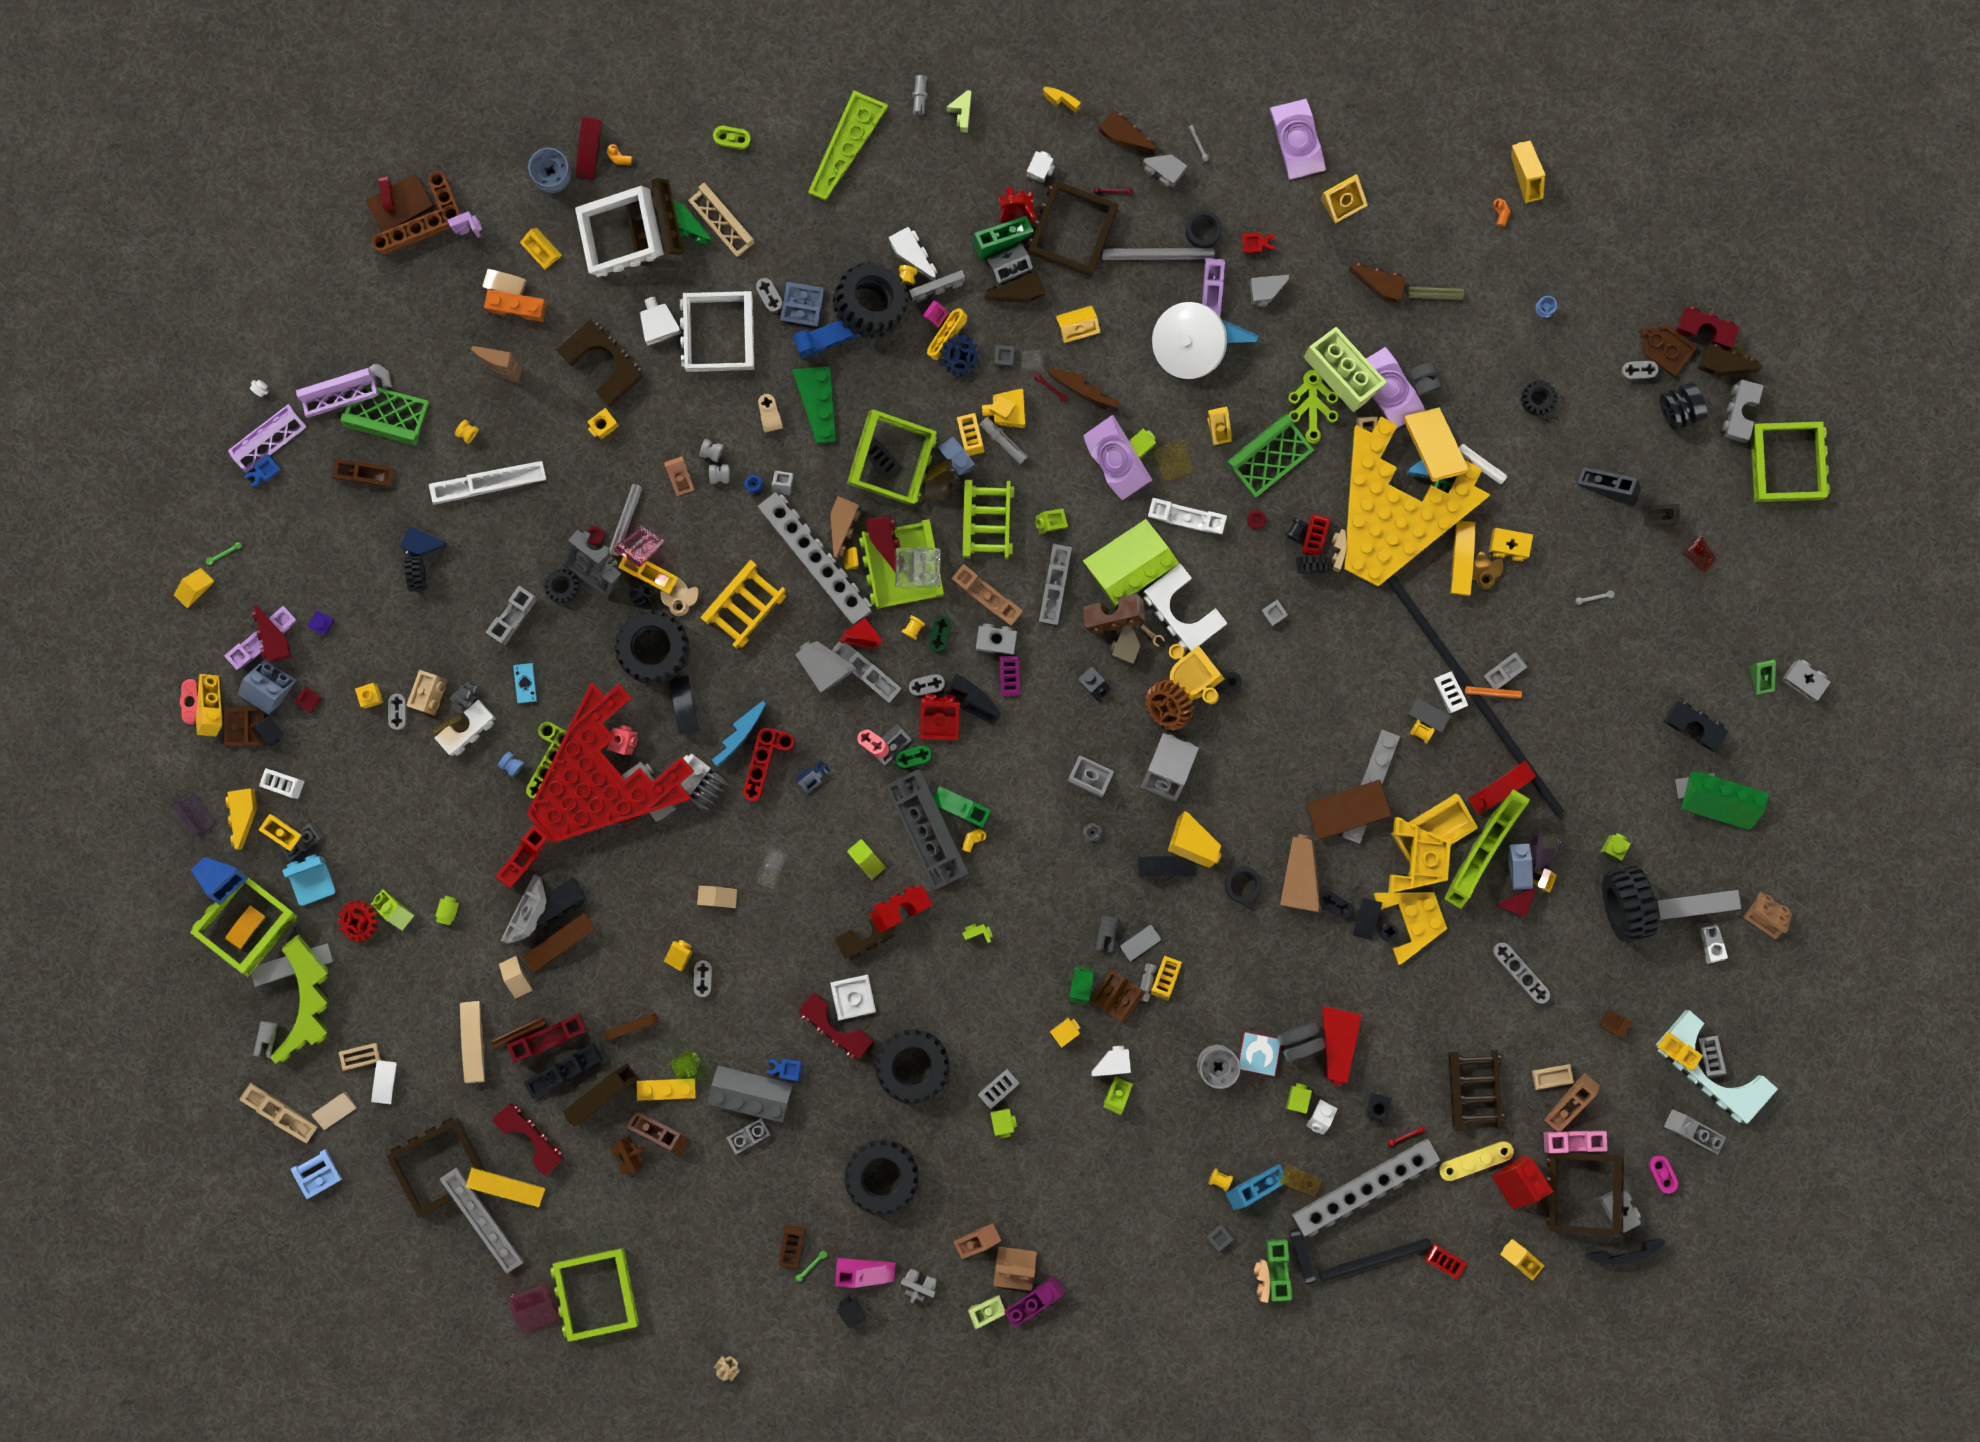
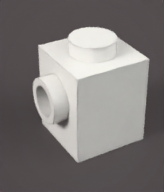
(1040, 166)

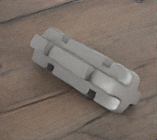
(1147, 981)

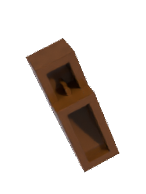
(362, 472)

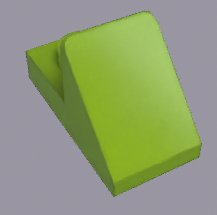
(1117, 1095)

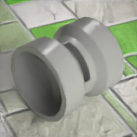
(711, 450)
(719, 474)

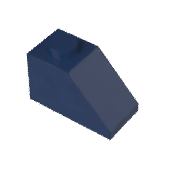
(420, 543)

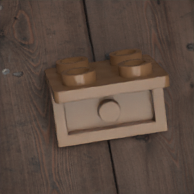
(1769, 915)
(1015, 1268)

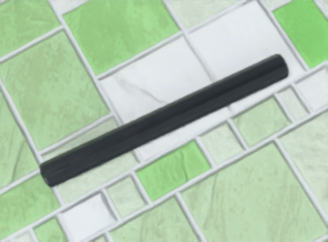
(1375, 1259)

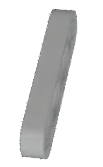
(1521, 972)

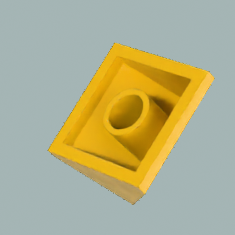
(1344, 199)

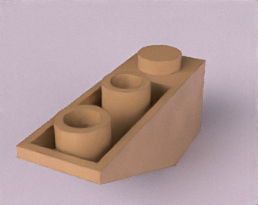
(842, 517)

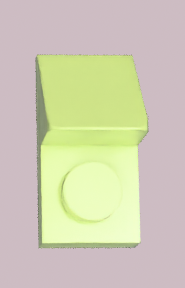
(962, 106)
(986, 1311)

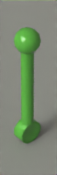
(210, 561)
(822, 1255)

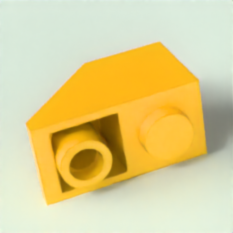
(678, 954)

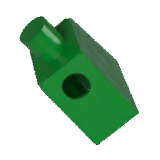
(1081, 985)

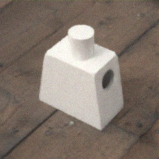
(657, 322)

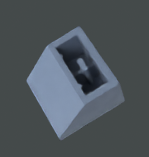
(266, 686)

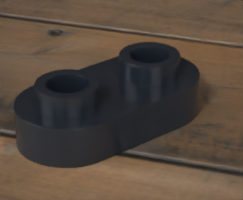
(1224, 687)

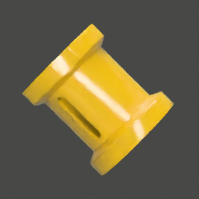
(913, 627)
(1422, 731)
(1220, 1180)

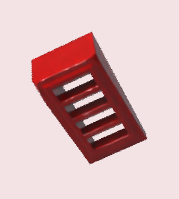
(1326, 521)
(1431, 1254)

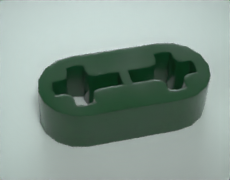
(944, 635)

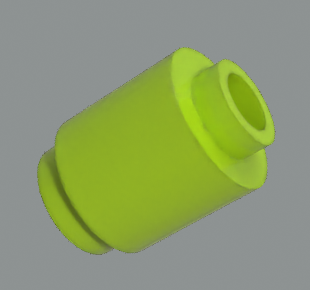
(446, 910)

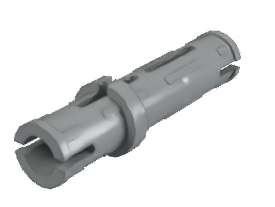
(1002, 439)

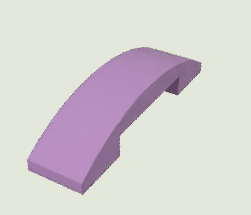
(250, 648)

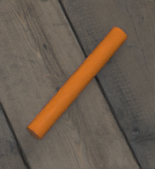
(1493, 692)

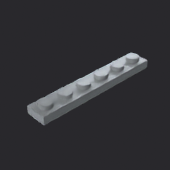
(1376, 770)
(481, 1220)

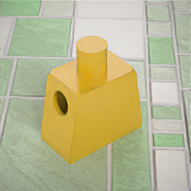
(1016, 417)

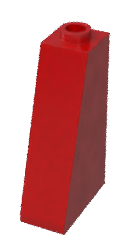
(1340, 1037)

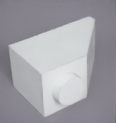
(1114, 1062)

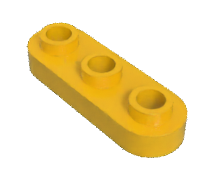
(951, 327)

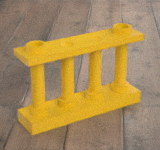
(737, 586)

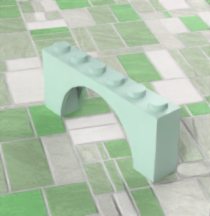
(1740, 1101)

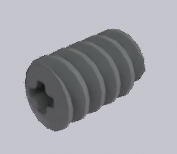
(708, 790)

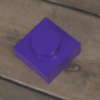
(320, 623)

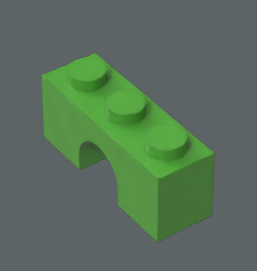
(1278, 1269)

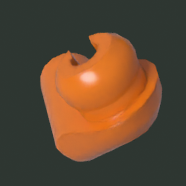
(1503, 212)

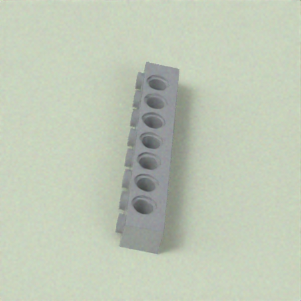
(769, 508)
(1303, 1216)

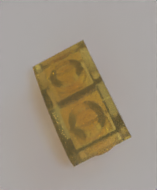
(1300, 1180)

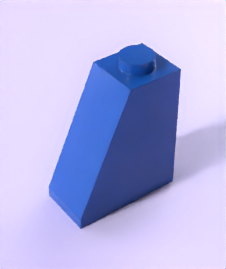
(218, 879)

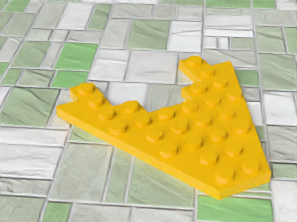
(1389, 525)

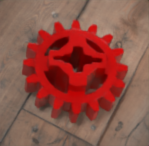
(349, 917)

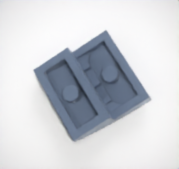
(802, 303)

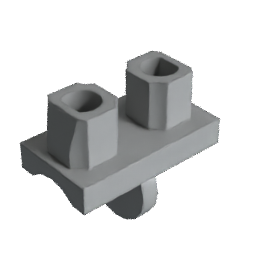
(910, 1281)

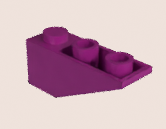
(1035, 1301)

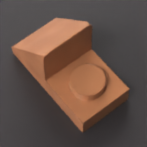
(679, 476)

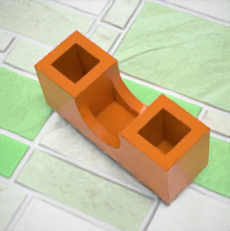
(508, 303)

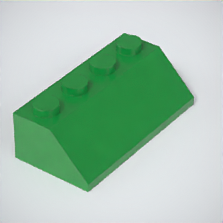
(1724, 800)

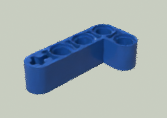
(826, 337)

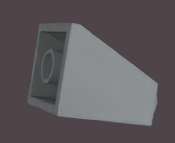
(1169, 767)

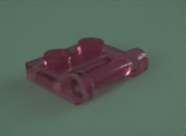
(643, 549)

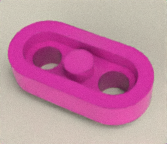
(1663, 1174)

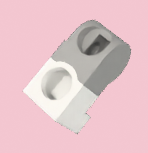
(1713, 944)

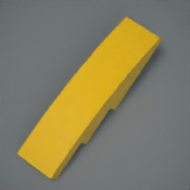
(1463, 558)

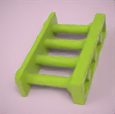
(971, 509)

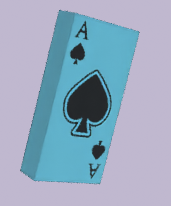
(525, 683)

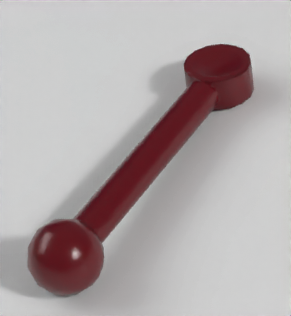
(1129, 191)
(1062, 397)

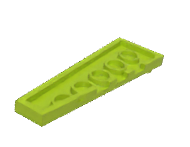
(851, 133)

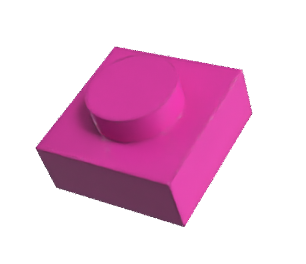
(936, 314)

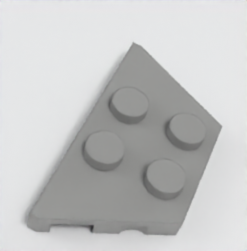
(527, 912)

